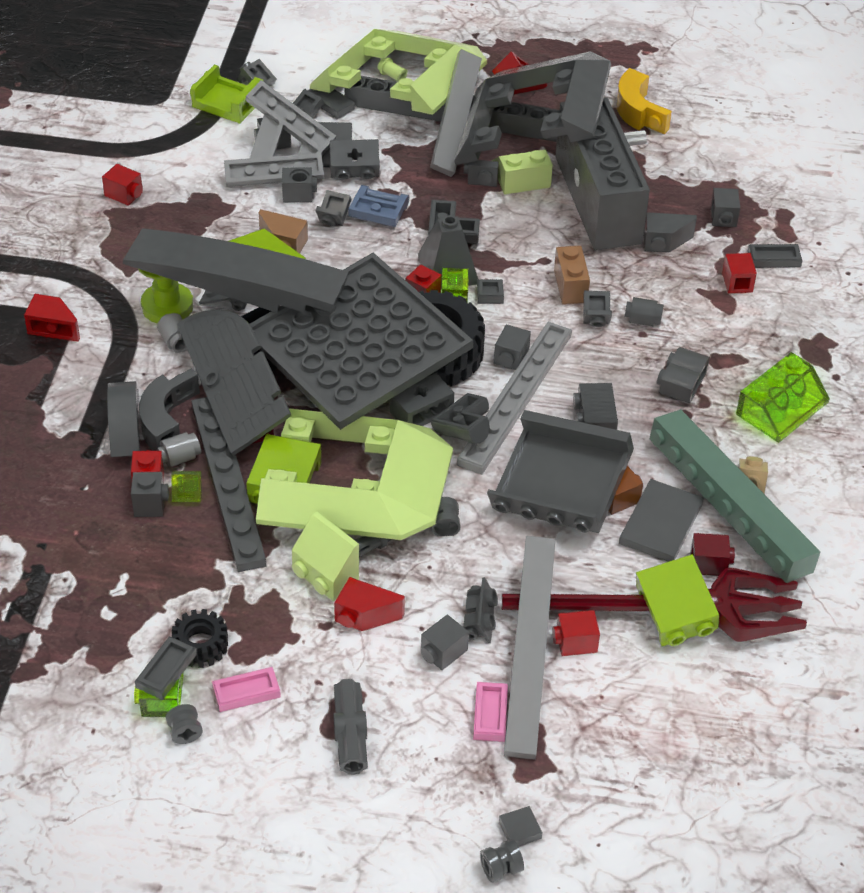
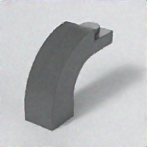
(159, 400)
(123, 418)

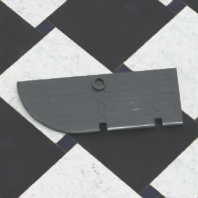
(233, 377)

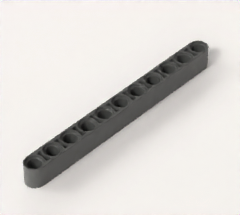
(512, 118)

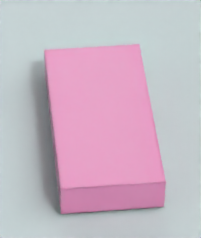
(246, 689)
(490, 711)

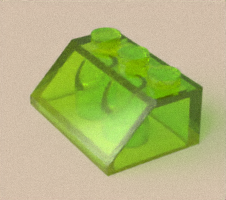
(782, 397)

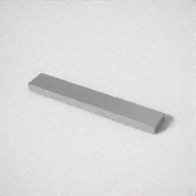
(455, 112)

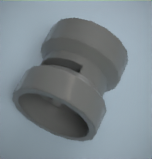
(447, 514)
(501, 860)

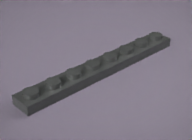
(230, 490)

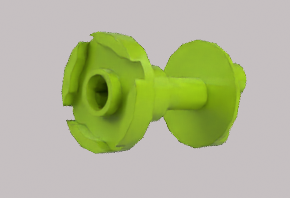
(164, 298)

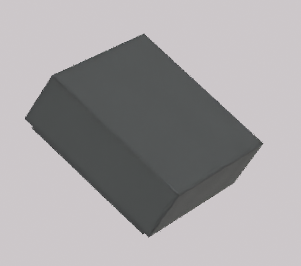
(490, 291)
(520, 826)

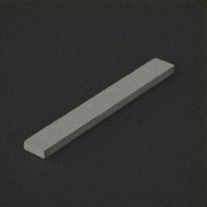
(516, 396)
(530, 648)

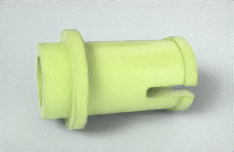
(391, 69)

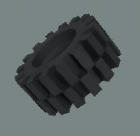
(203, 624)

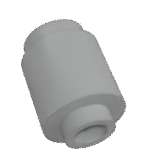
(170, 332)
(179, 449)

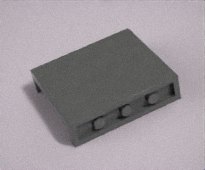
(563, 472)

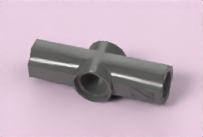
(350, 726)

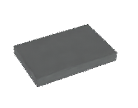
(661, 520)

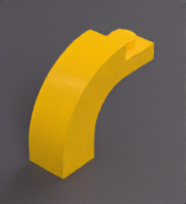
(635, 108)

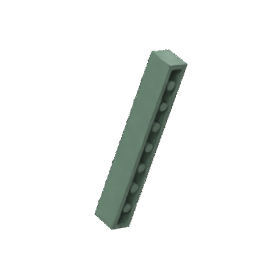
(735, 496)

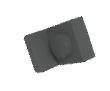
(256, 69)

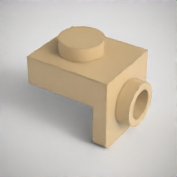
(755, 470)

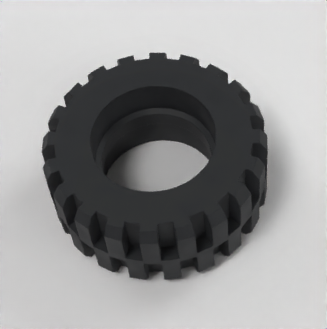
(470, 322)

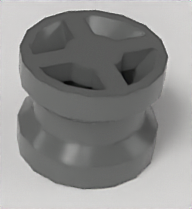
(184, 724)

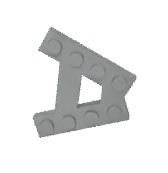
(279, 114)

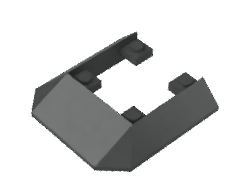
(579, 75)

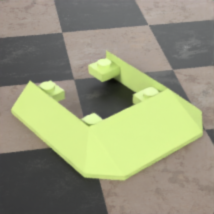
(427, 92)
(391, 508)

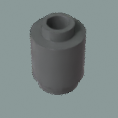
(644, 311)

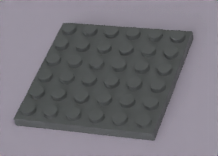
(366, 349)

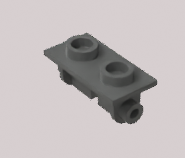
(482, 602)

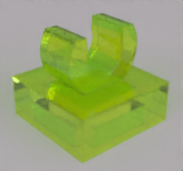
(186, 486)

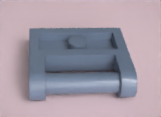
(378, 206)

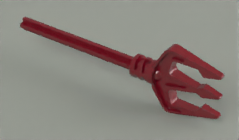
(728, 602)

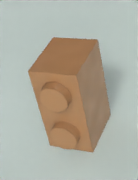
(571, 274)

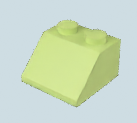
(524, 171)
(325, 556)

